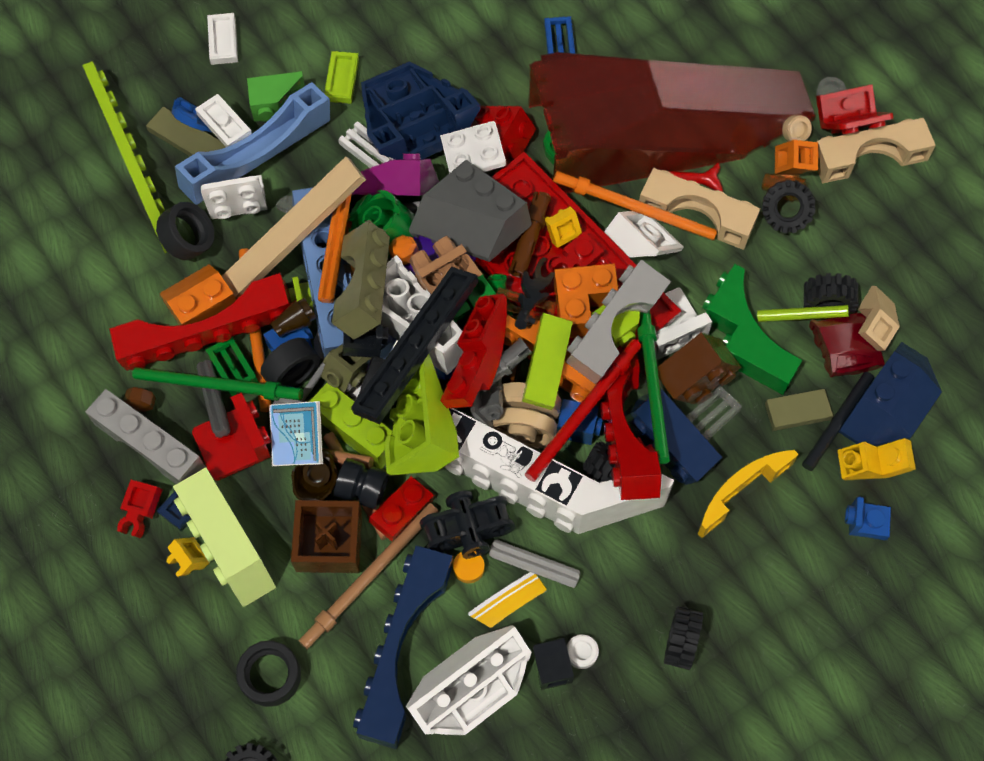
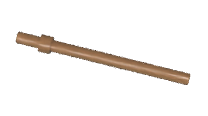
(326, 619)

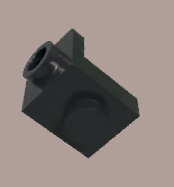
(367, 344)

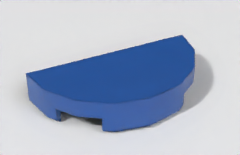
(186, 114)

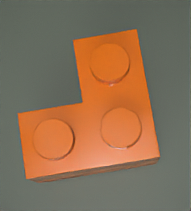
(582, 289)

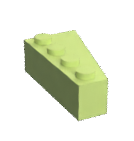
(223, 537)

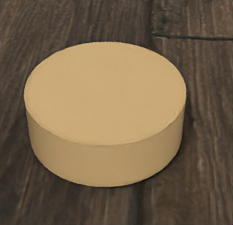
(797, 128)

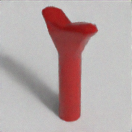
(707, 178)

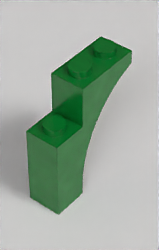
(745, 340)

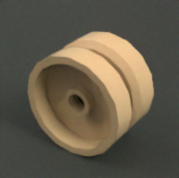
(524, 421)

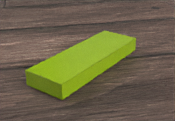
(547, 361)

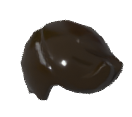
(315, 480)

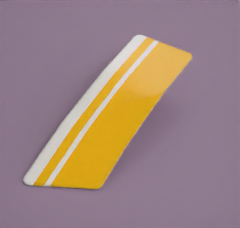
(508, 600)

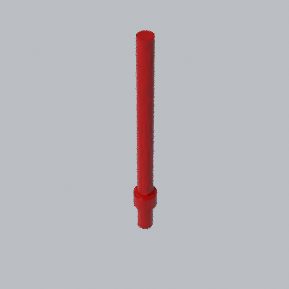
(617, 368)

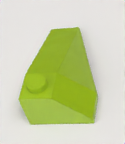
(422, 427)

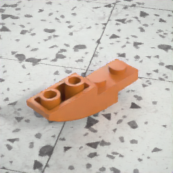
(570, 379)

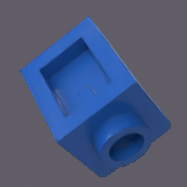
(868, 519)

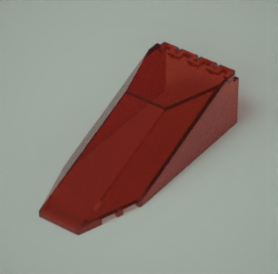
(632, 115)

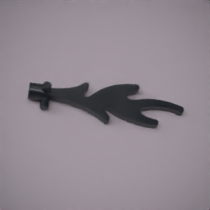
(533, 291)

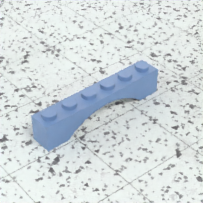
(296, 118)

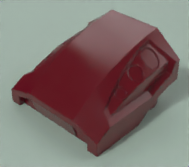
(844, 347)

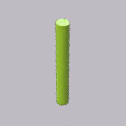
(803, 313)

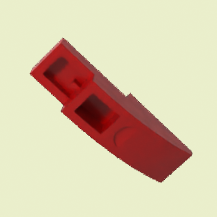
(482, 350)

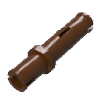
(529, 238)

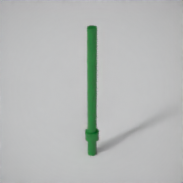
(647, 337)
(269, 390)

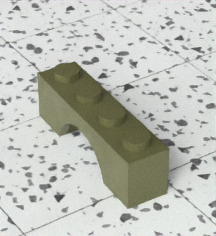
(362, 301)

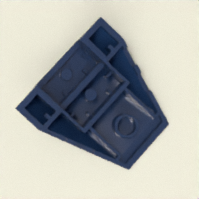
(412, 109)

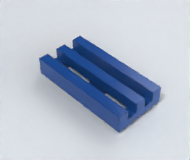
(558, 21)

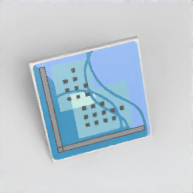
(296, 433)

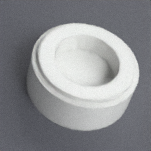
(582, 651)

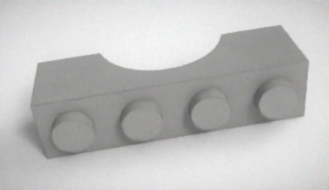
(596, 350)
(143, 436)

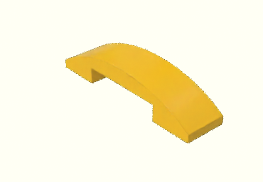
(769, 466)

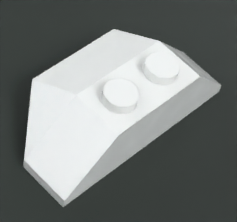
(471, 683)

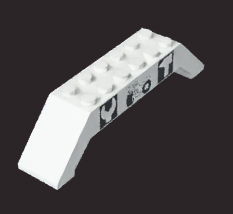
(558, 493)

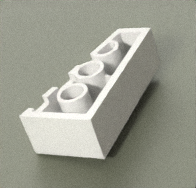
(402, 303)

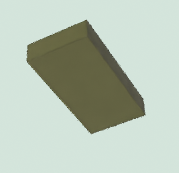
(798, 409)

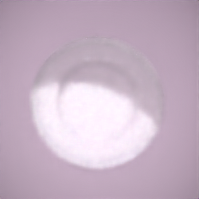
(830, 85)

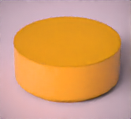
(468, 569)

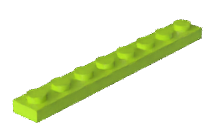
(125, 143)

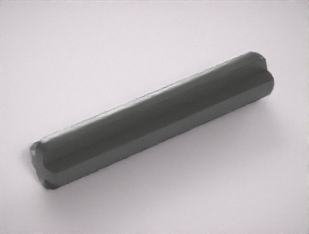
(214, 402)

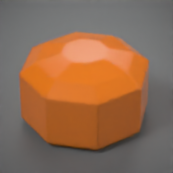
(403, 247)

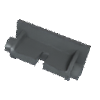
(488, 405)

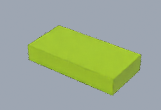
(341, 76)

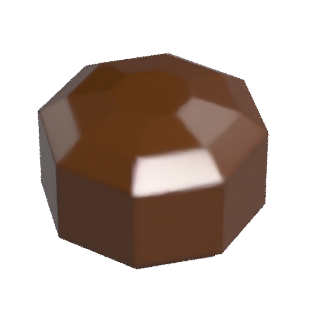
(139, 399)

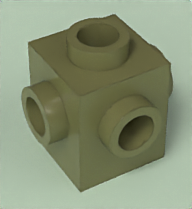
(344, 371)

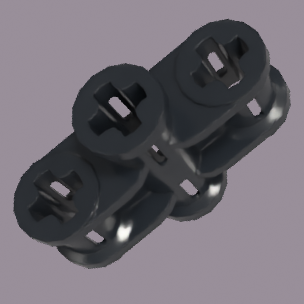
(480, 521)

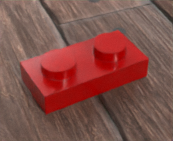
(401, 508)

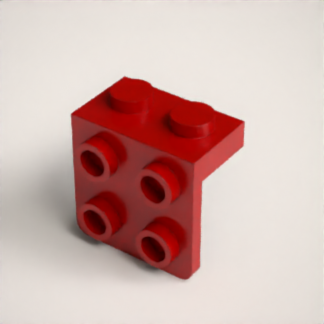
(850, 110)
(512, 125)
(240, 448)

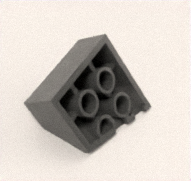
(471, 212)

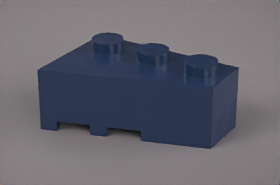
(688, 449)

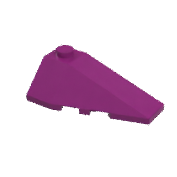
(400, 177)

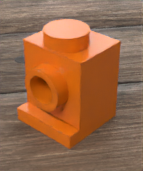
(796, 157)

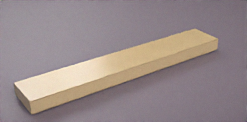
(294, 226)

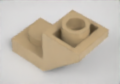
(881, 319)

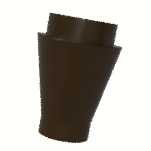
(293, 318)

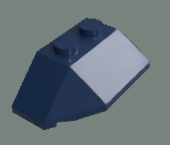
(894, 400)

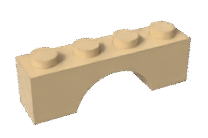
(904, 142)
(730, 216)

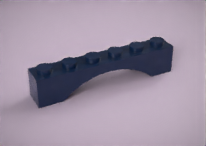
(425, 582)

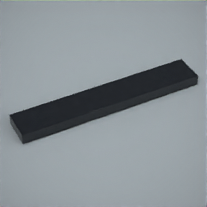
(414, 345)

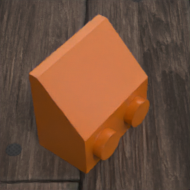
(198, 296)

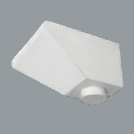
(641, 235)

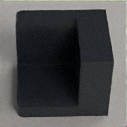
(553, 664)

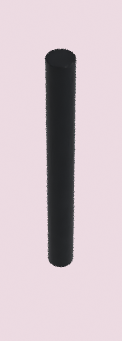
(838, 421)

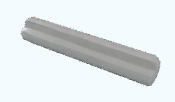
(534, 563)

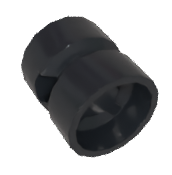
(360, 483)

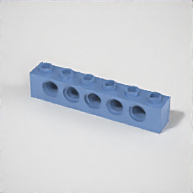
(313, 256)

